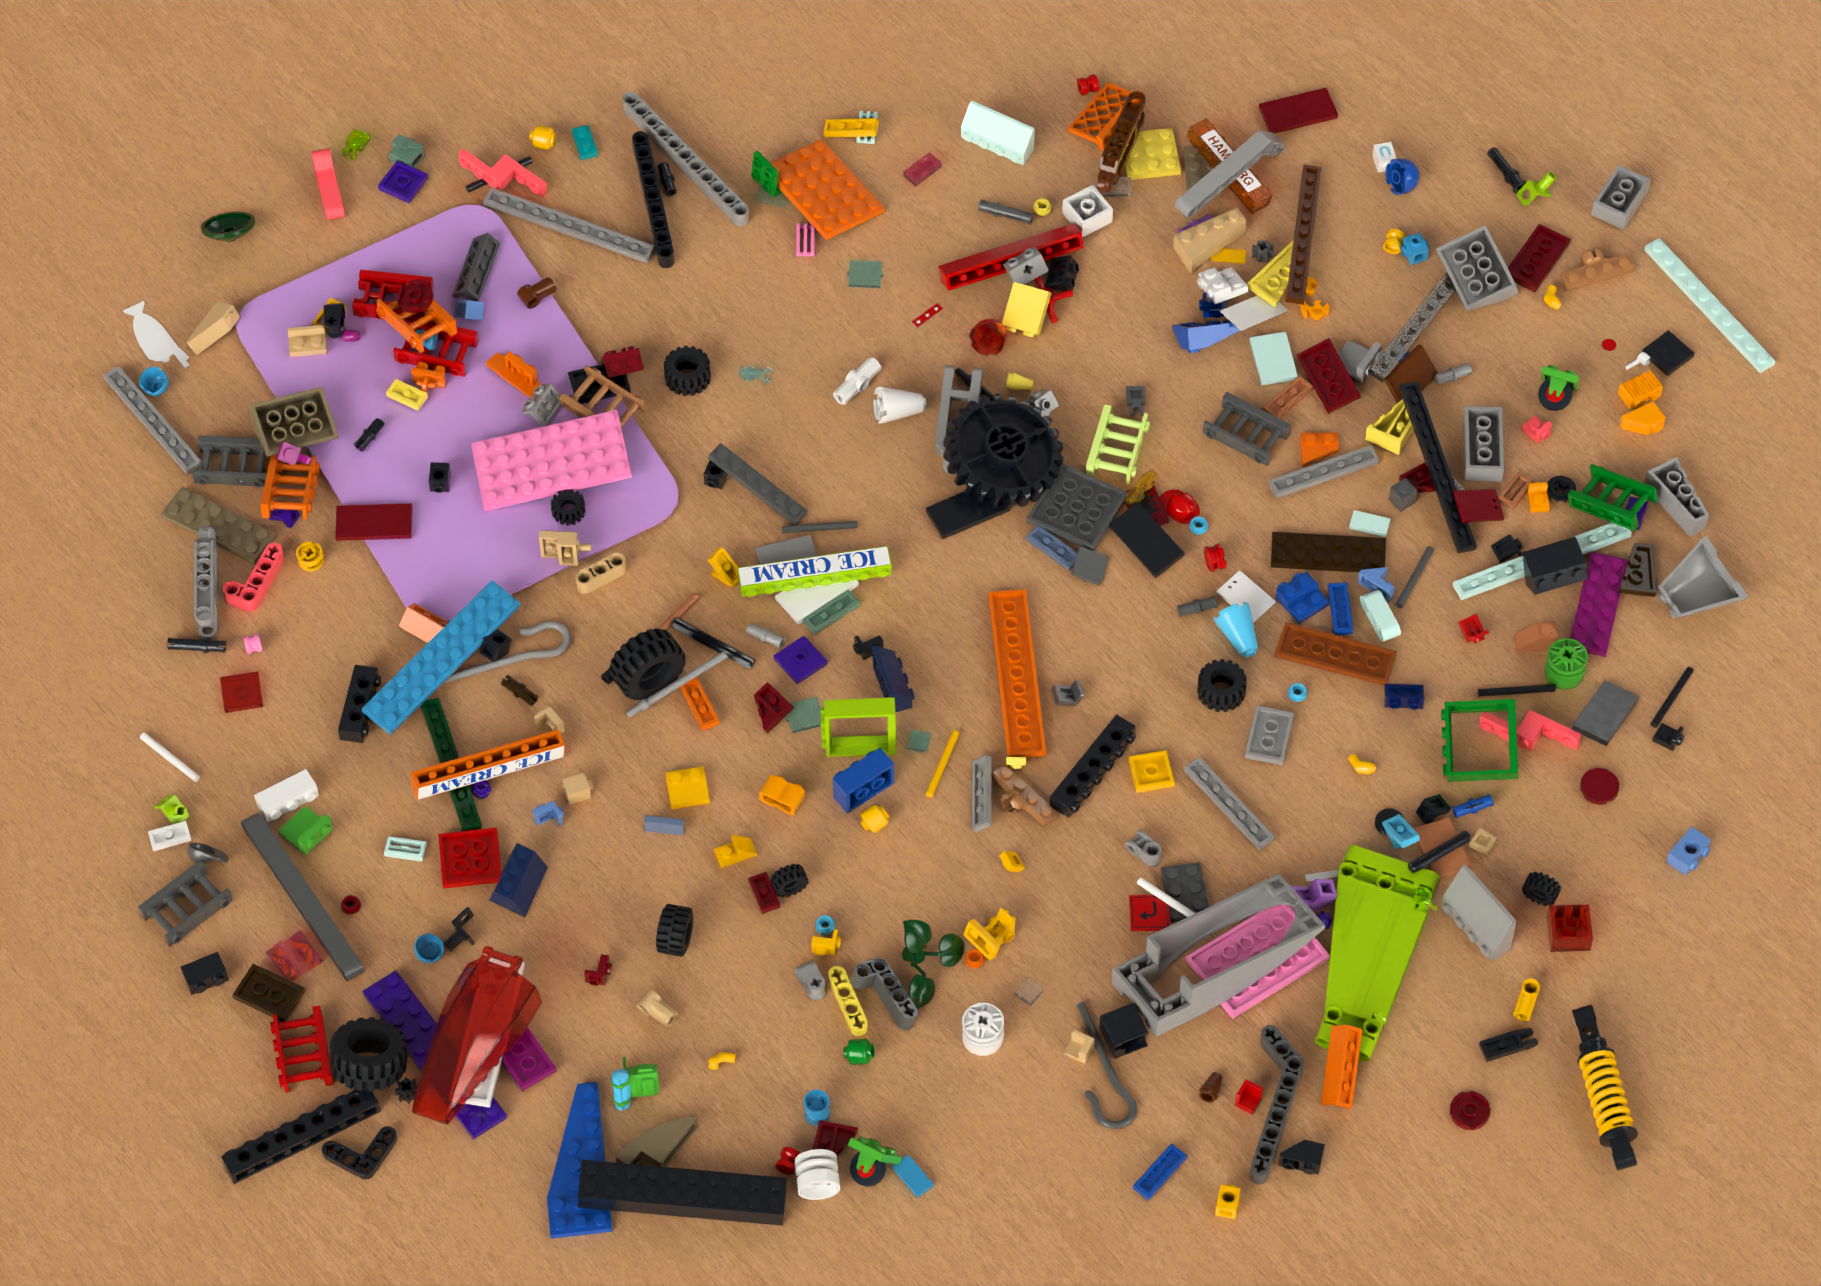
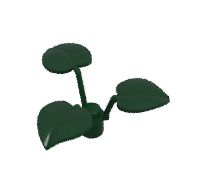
(916, 937)

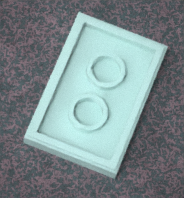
(1273, 358)

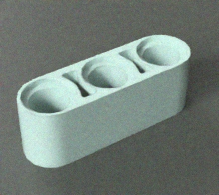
(1380, 615)

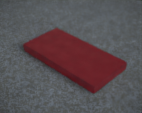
(1298, 110)
(1538, 257)
(1328, 376)
(373, 522)

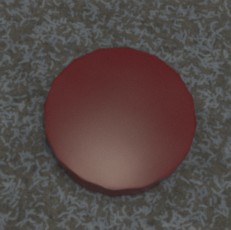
(415, 296)
(1599, 786)
(1469, 1110)

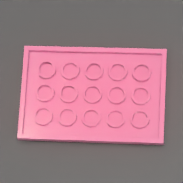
(1248, 940)

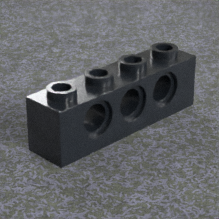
(361, 677)

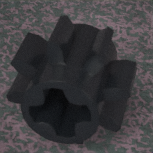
(406, 1090)

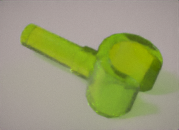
(1422, 899)

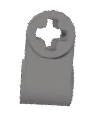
(1143, 846)
(811, 979)

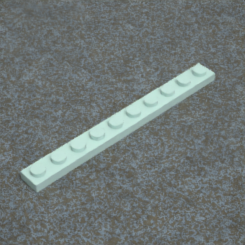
(1709, 305)
(1514, 569)

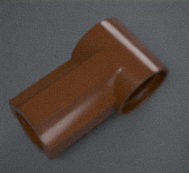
(533, 294)

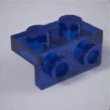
(1404, 696)

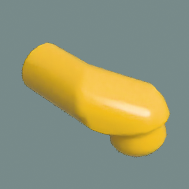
(1550, 298)
(1361, 767)
(720, 1057)

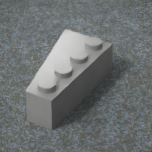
(1678, 496)

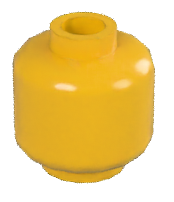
(543, 137)
(874, 818)

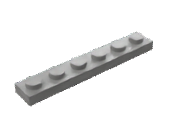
(1323, 471)
(1229, 803)

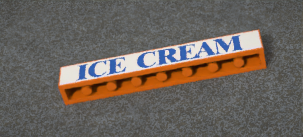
(487, 764)

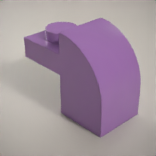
(1318, 894)

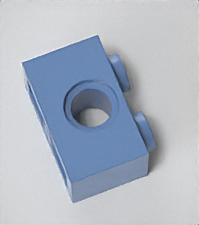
(1691, 841)

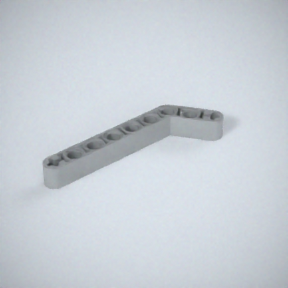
(1228, 170)

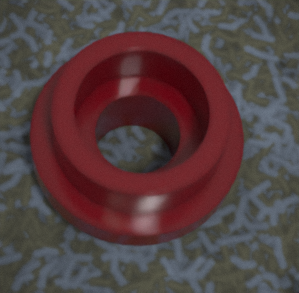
(348, 900)

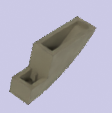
(659, 1143)

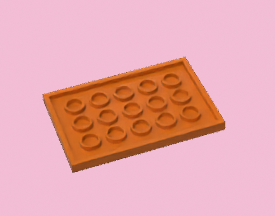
(825, 190)

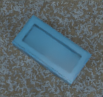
(913, 1176)

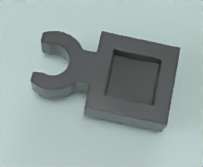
(1136, 399)

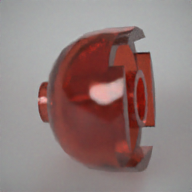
(988, 336)

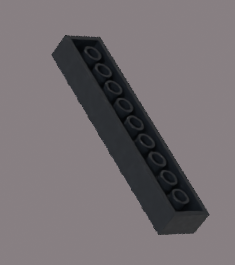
(682, 1192)

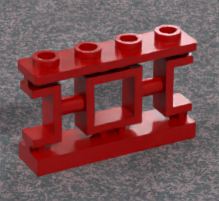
(388, 283)

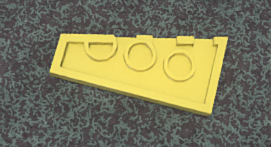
(1273, 278)

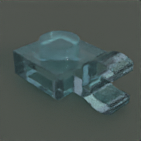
(751, 373)

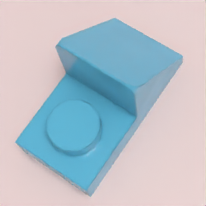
(1400, 832)

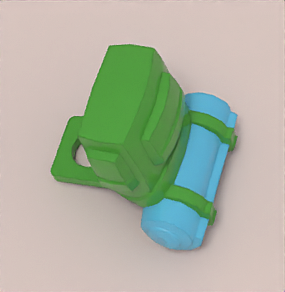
(633, 1083)

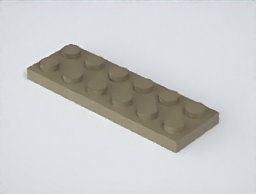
(232, 530)

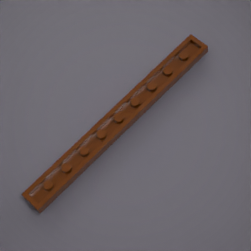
(1303, 234)

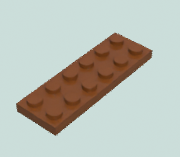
(1335, 654)

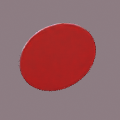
(1609, 344)

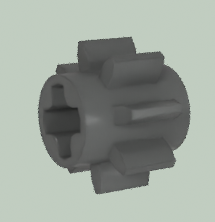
(1262, 251)

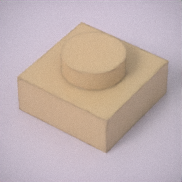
(1482, 841)

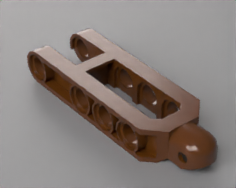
(1126, 131)

